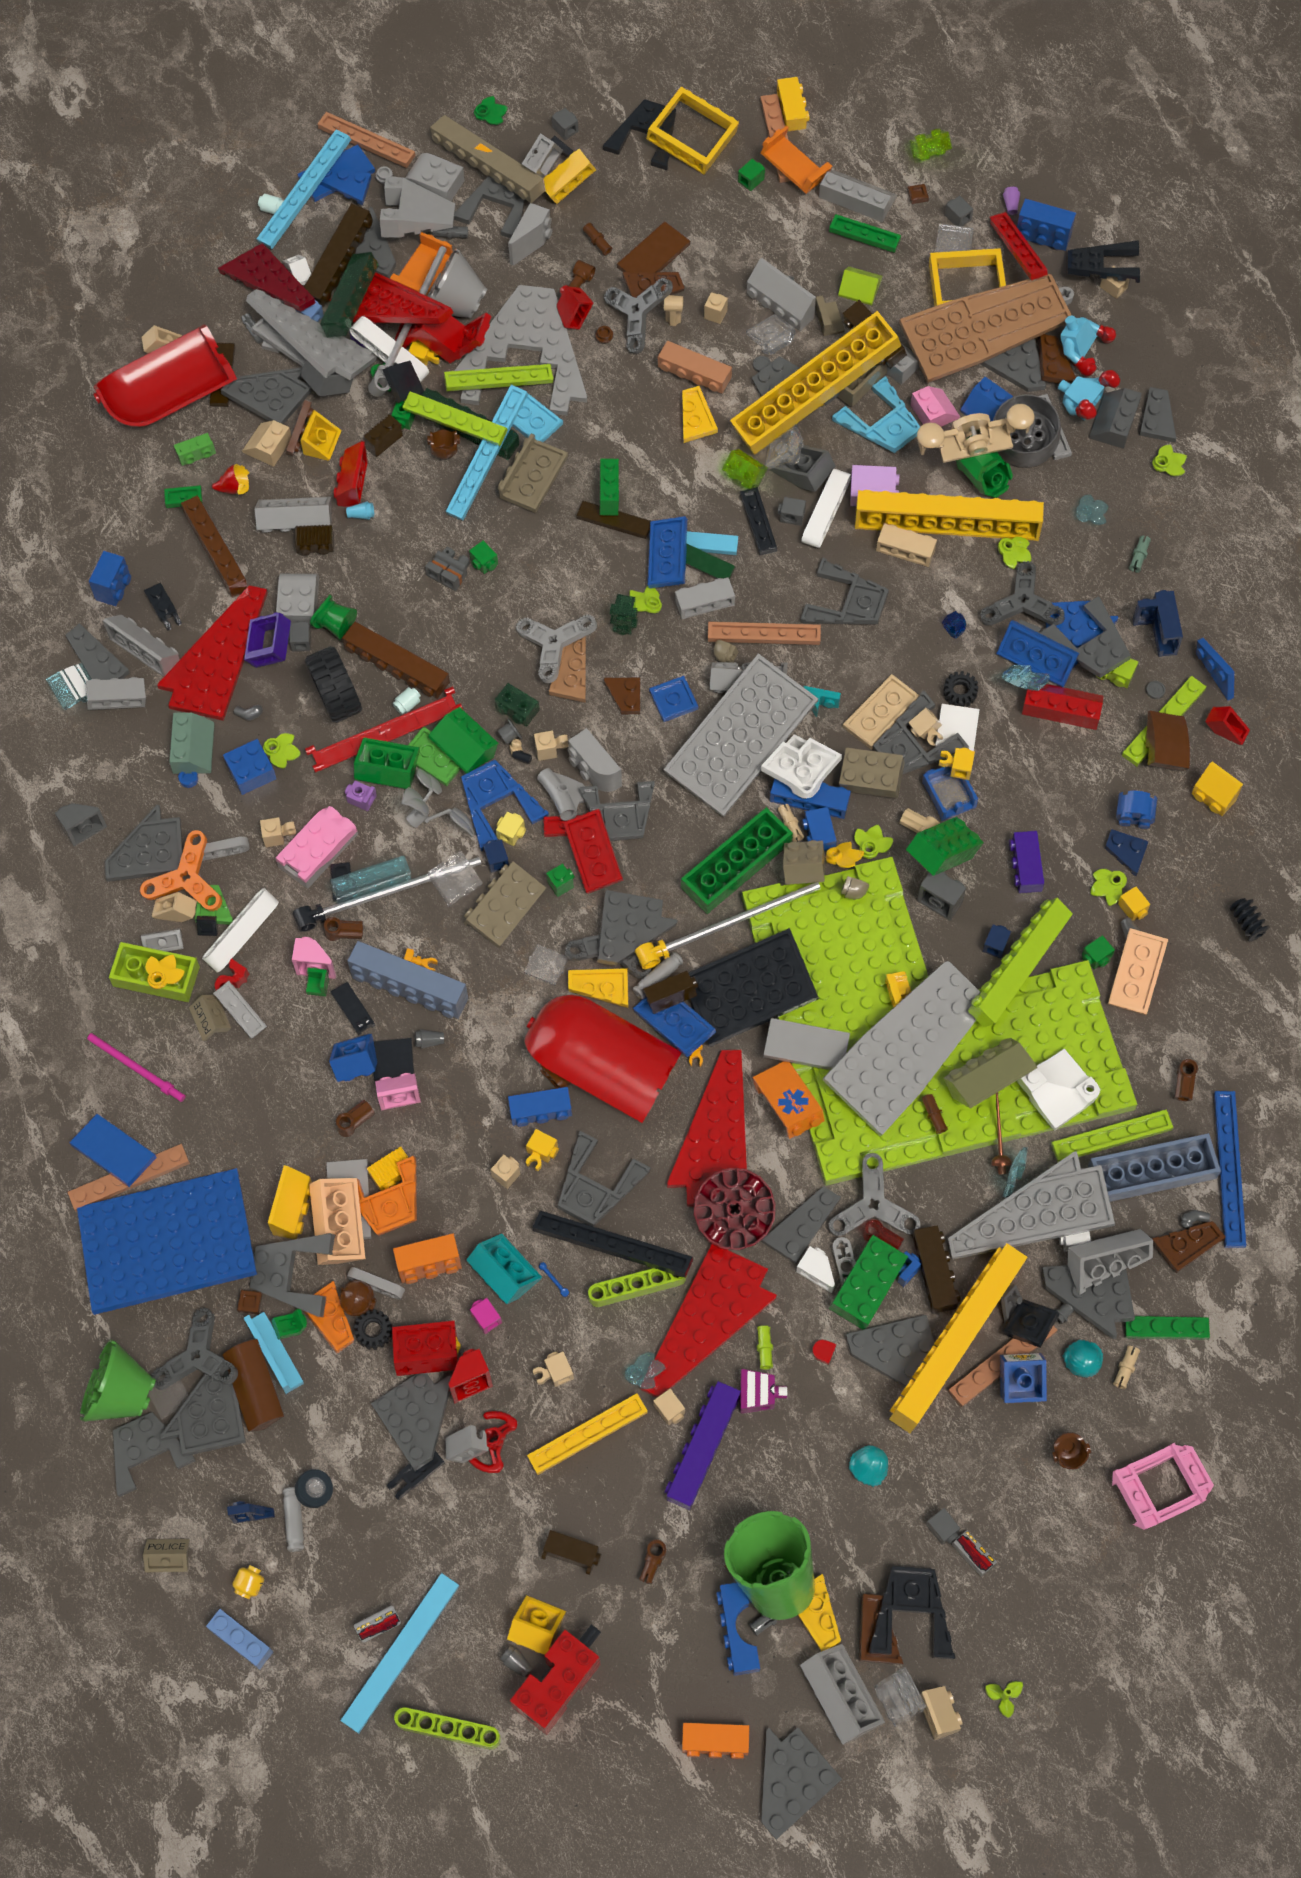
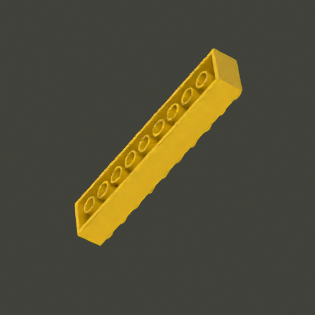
(816, 382)
(949, 515)
(956, 1337)

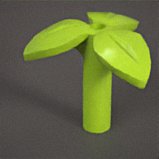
(1012, 1690)

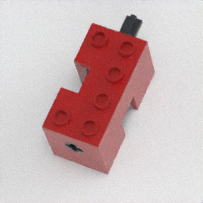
(571, 1669)

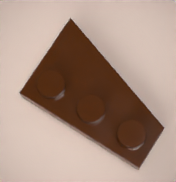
(294, 444)
(869, 1612)

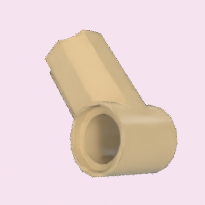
(673, 306)
(916, 821)

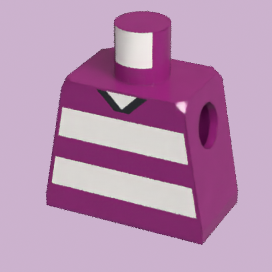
(759, 1391)

